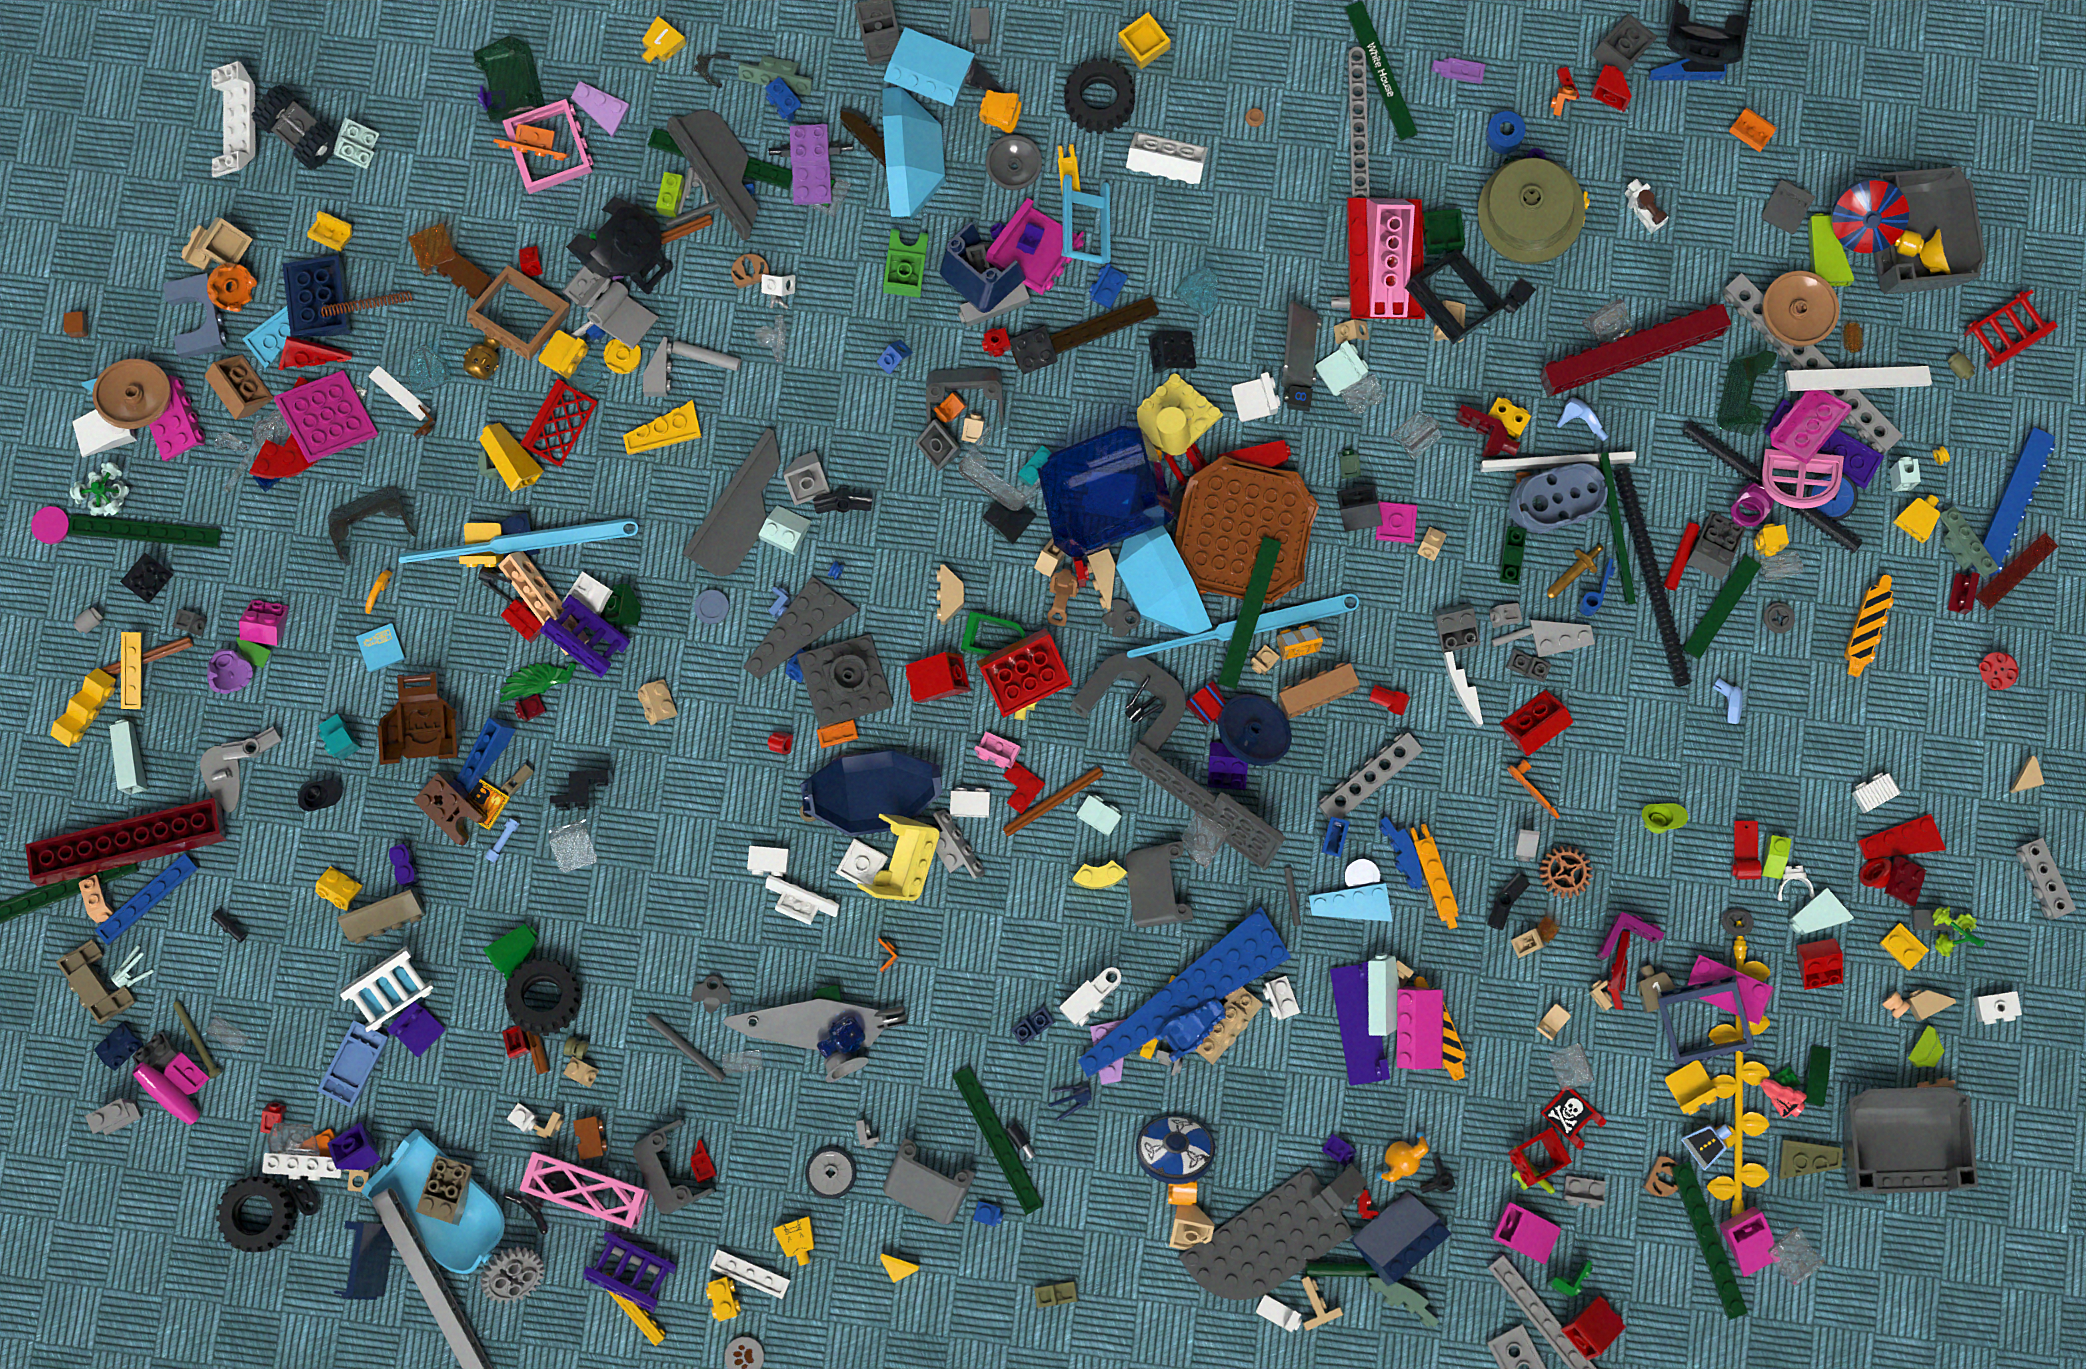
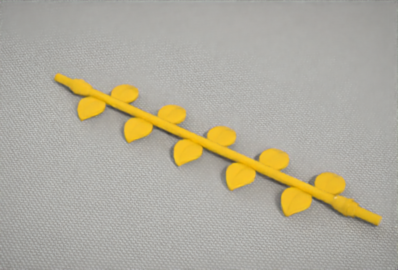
(1752, 1073)

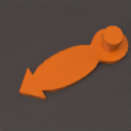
(1517, 773)

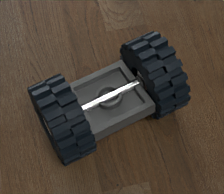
(281, 114)

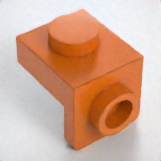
(1557, 102)
(950, 408)

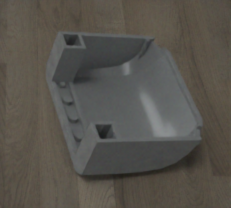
(1935, 201)
(1909, 1141)

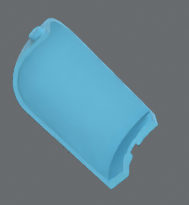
(452, 1246)

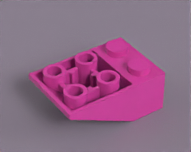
(1526, 1233)
(1749, 1240)

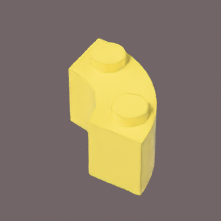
(1099, 877)

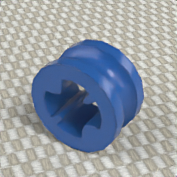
(836, 570)

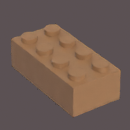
(1318, 691)

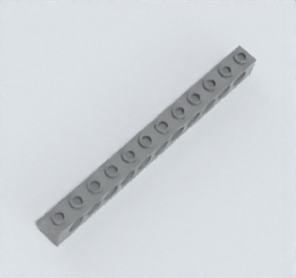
(1863, 407)

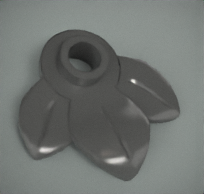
(1118, 618)
(711, 996)

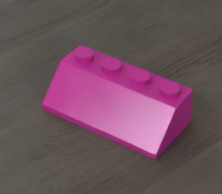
(1755, 994)
(1420, 1028)

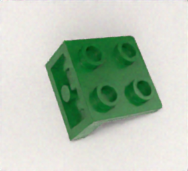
(1573, 1288)

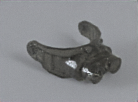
(702, 67)

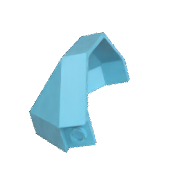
(911, 153)
(1161, 583)

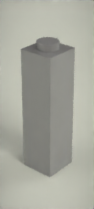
(1016, 299)

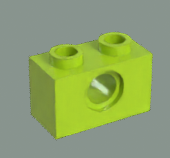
(670, 194)

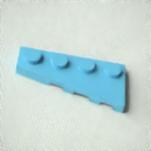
(269, 338)
(1361, 902)

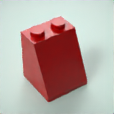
(937, 677)
(1593, 1328)

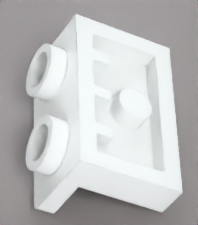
(1281, 998)

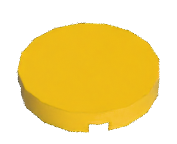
(621, 358)

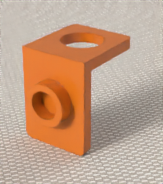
(890, 949)

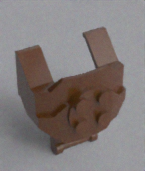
(419, 723)

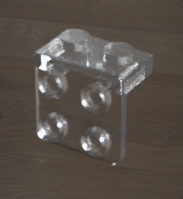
(272, 428)
(572, 845)

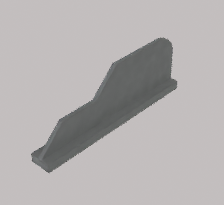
(718, 163)
(737, 515)

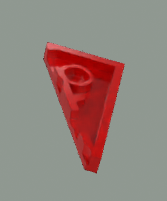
(304, 353)
(1619, 971)

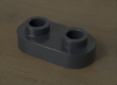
(562, 1182)
(305, 1197)

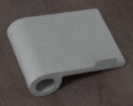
(621, 316)

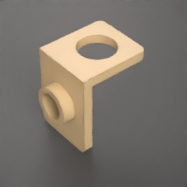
(1350, 330)
(1553, 1021)
(352, 1174)

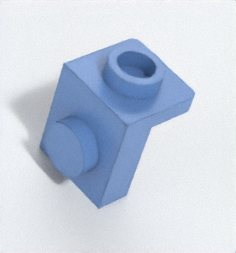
(781, 603)

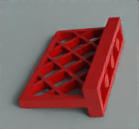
(546, 412)

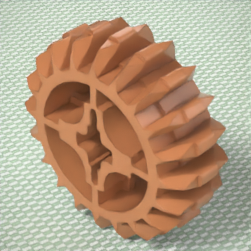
(1563, 865)

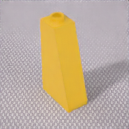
(509, 457)

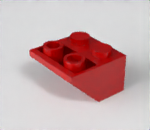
(1820, 963)

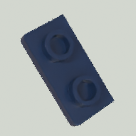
(118, 1047)

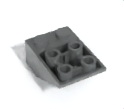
(1716, 546)

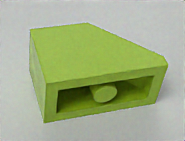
(1776, 856)

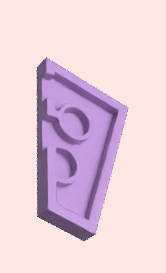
(603, 108)
(1114, 1071)

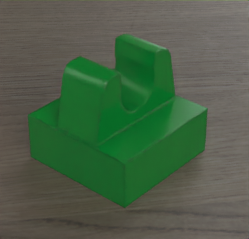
(1786, 1078)

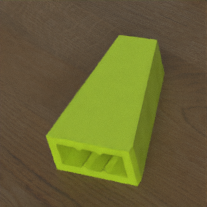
(1827, 253)

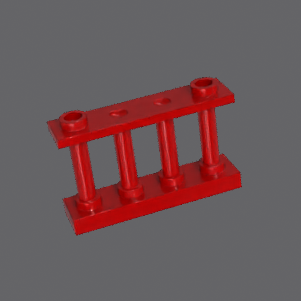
(2012, 349)

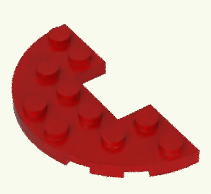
(281, 461)

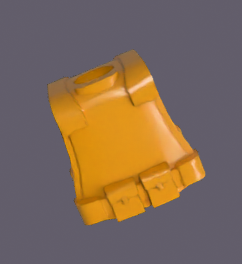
(1000, 110)

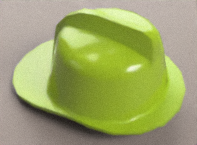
(1664, 816)

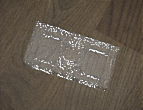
(742, 1062)

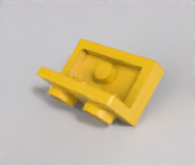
(330, 231)
(337, 888)

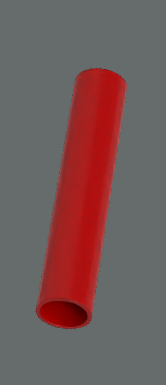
(1681, 556)

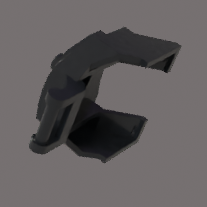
(624, 246)

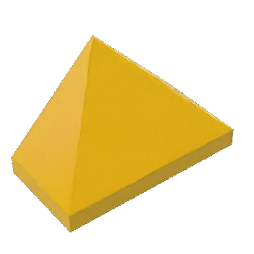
(898, 1268)

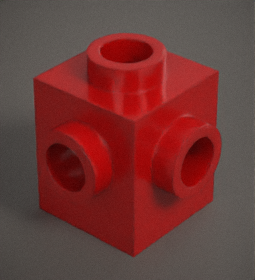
(996, 342)

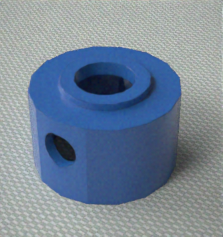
(1505, 143)

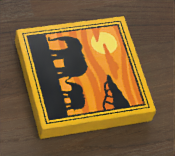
(490, 800)

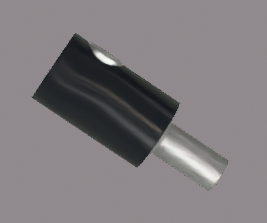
(1020, 1140)

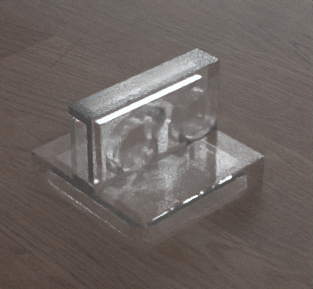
(1609, 322)
(773, 338)
(1417, 434)

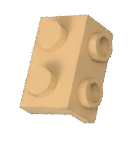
(656, 701)

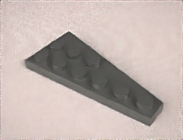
(804, 622)

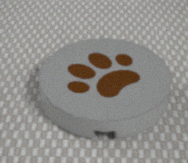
(744, 1354)

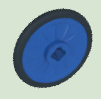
(1845, 499)

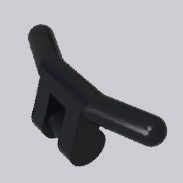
(531, 1207)

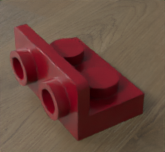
(1963, 593)

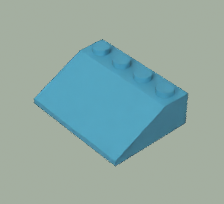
(929, 67)

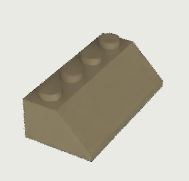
(382, 916)

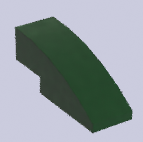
(1817, 1076)

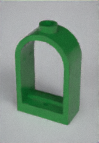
(972, 627)

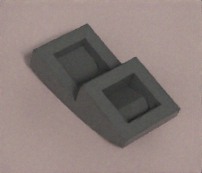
(1924, 921)

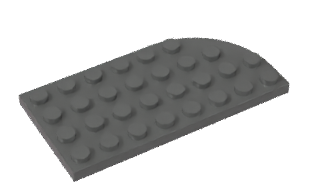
(1266, 1242)

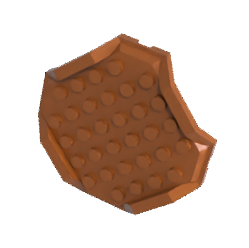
(1226, 516)

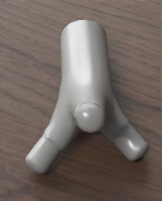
(776, 299)

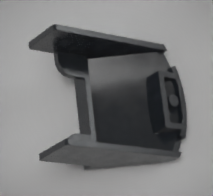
(1705, 42)

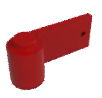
(1746, 861)

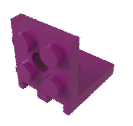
(1632, 923)

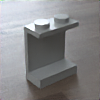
(114, 1116)

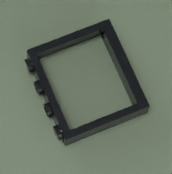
(1438, 311)

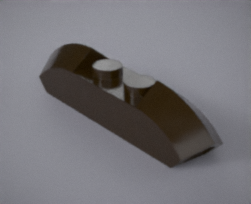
(865, 134)

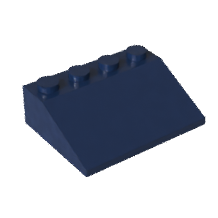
(309, 288)
(1400, 1238)

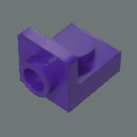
(1339, 1150)

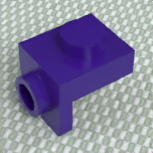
(1031, 238)

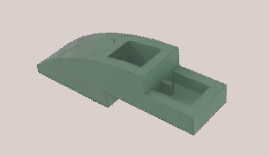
(1397, 1293)

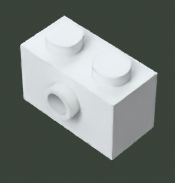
(1997, 1007)

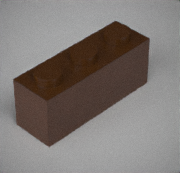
(465, 276)

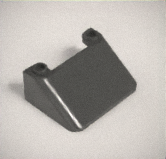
(1300, 346)
(1153, 887)
(925, 1188)

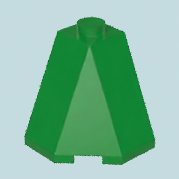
(512, 949)

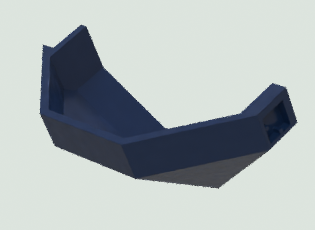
(863, 785)

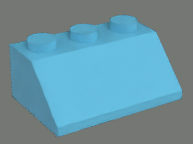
(388, 991)

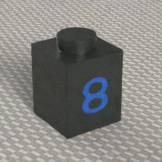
(1298, 398)

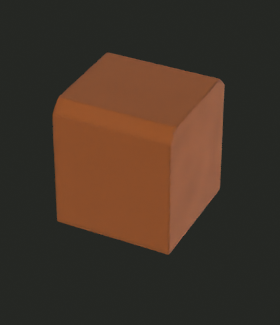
(76, 324)

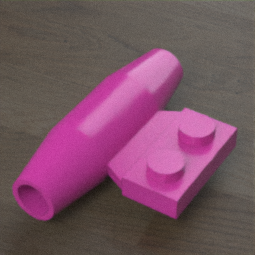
(172, 1087)

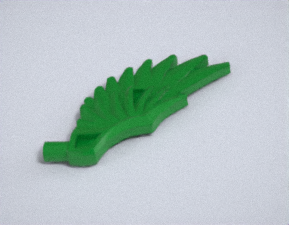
(535, 680)

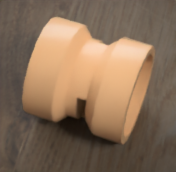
(1896, 1004)

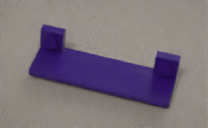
(1362, 1051)

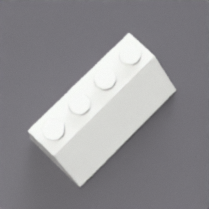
(1167, 158)

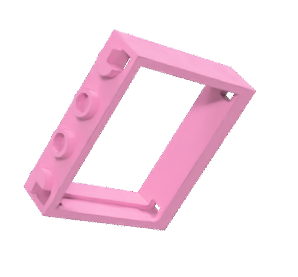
(539, 115)

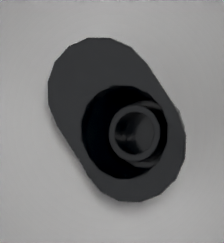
(319, 794)

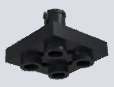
(143, 576)

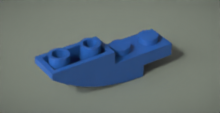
(1408, 859)

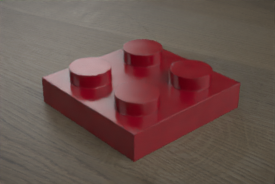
(1905, 881)

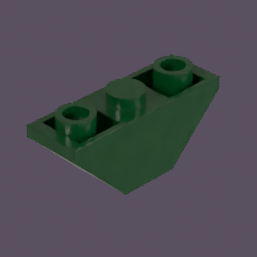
(1512, 555)

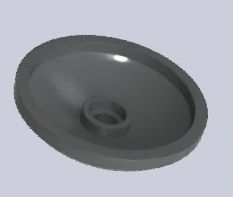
(1013, 151)

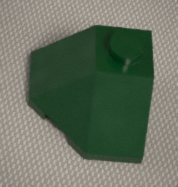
(622, 607)

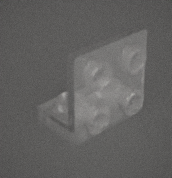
(1795, 1257)

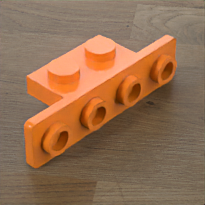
(533, 139)

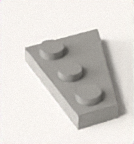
(1559, 637)

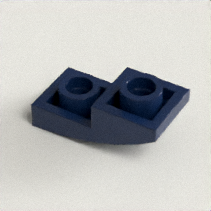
(1033, 1025)

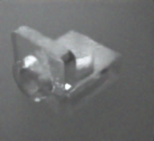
(226, 439)

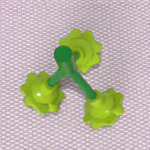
(1963, 924)

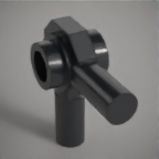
(1443, 1181)

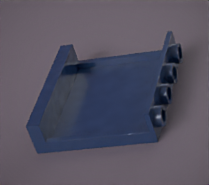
(368, 1262)

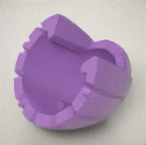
(228, 671)

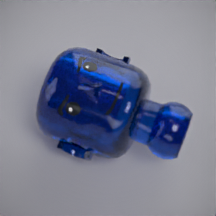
(843, 1036)

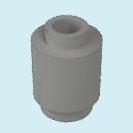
(88, 620)

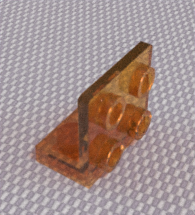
(431, 248)

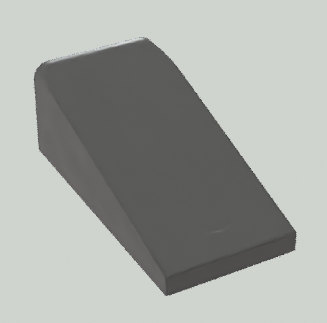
(980, 26)

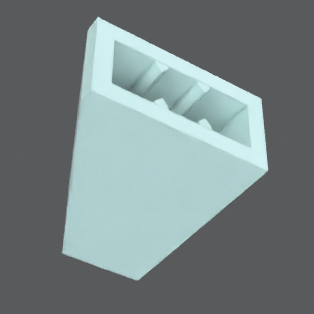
(1820, 913)

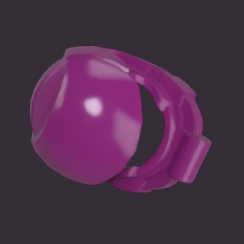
(1755, 499)

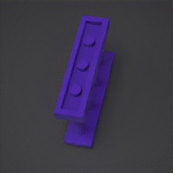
(574, 646)
(630, 1291)

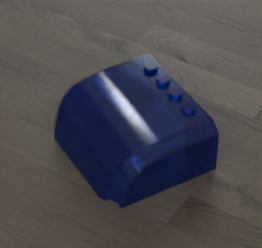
(1104, 491)

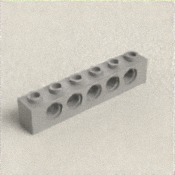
(1411, 751)

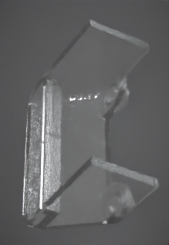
(974, 470)

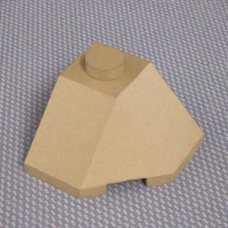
(1190, 1227)

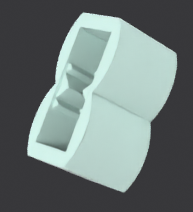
(1099, 815)

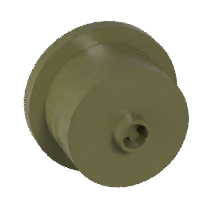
(1531, 211)

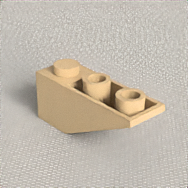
(1103, 570)

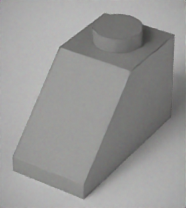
(1525, 845)

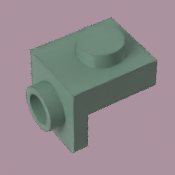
(487, 467)

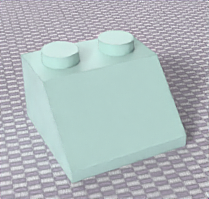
(784, 530)

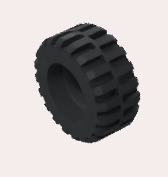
(1092, 74)
(542, 972)
(231, 1208)

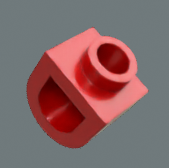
(777, 741)

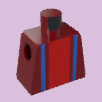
(1206, 704)

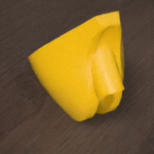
(1933, 256)

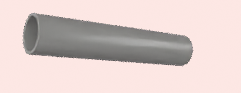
(706, 355)

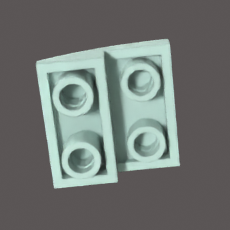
(355, 143)

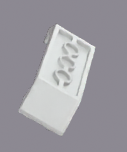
(237, 118)

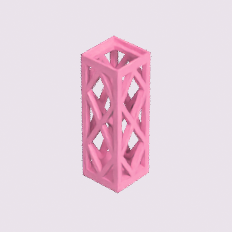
(535, 1173)

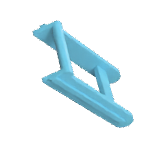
(1101, 202)

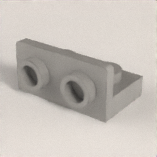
(1584, 1191)

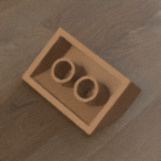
(238, 386)

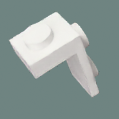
(1279, 1313)

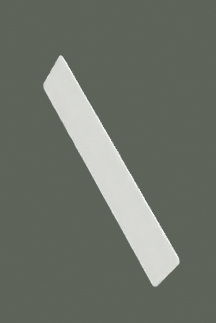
(398, 392)

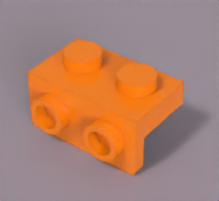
(1753, 129)

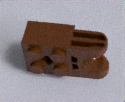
(448, 806)

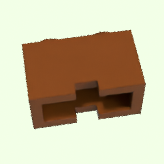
(591, 1138)

